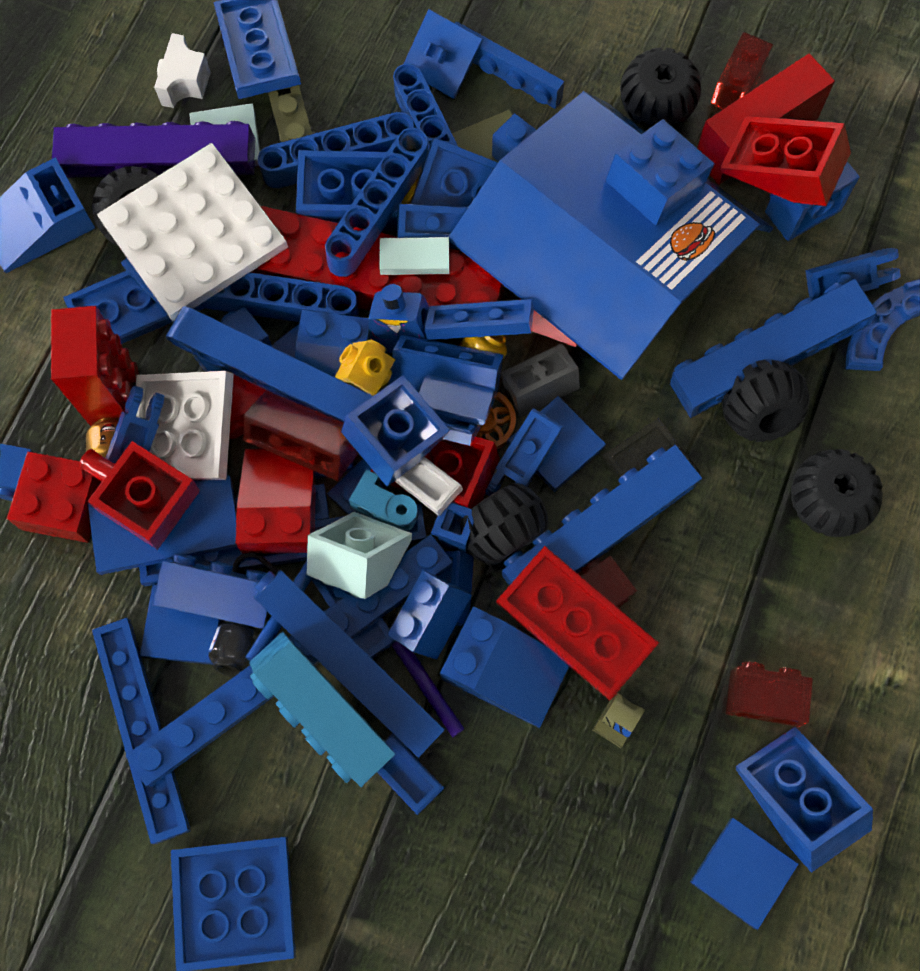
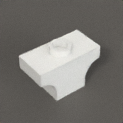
(181, 73)

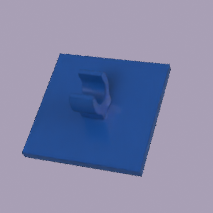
(443, 53)

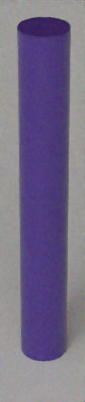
(428, 689)

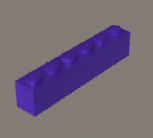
(109, 147)

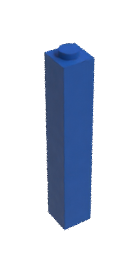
(347, 662)

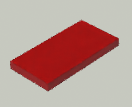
(577, 623)

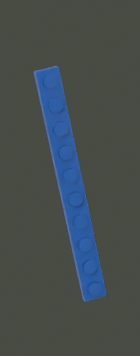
(240, 697)

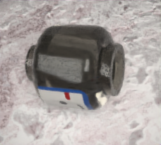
(230, 648)

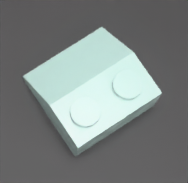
(356, 554)

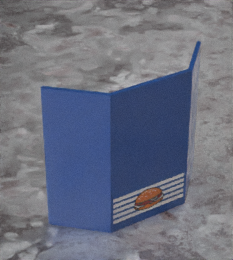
(583, 250)

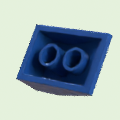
(333, 180)
(325, 336)
(504, 667)
(806, 799)

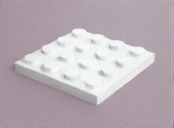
(192, 231)

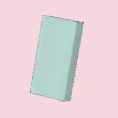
(414, 256)

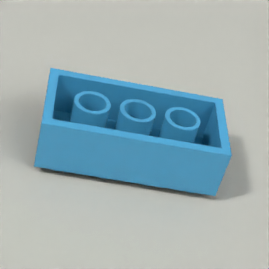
(321, 709)

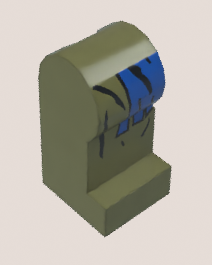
(618, 720)

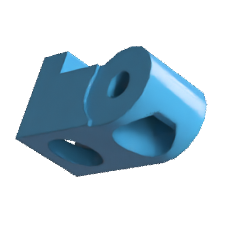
(383, 505)

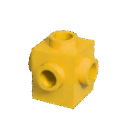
(365, 366)

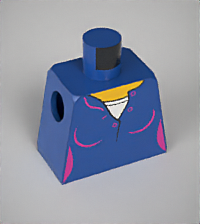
(397, 314)

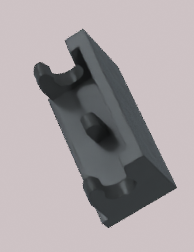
(541, 379)

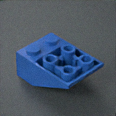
(39, 215)

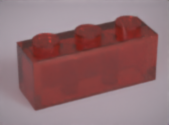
(298, 435)

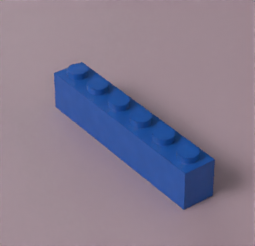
(783, 338)
(614, 513)

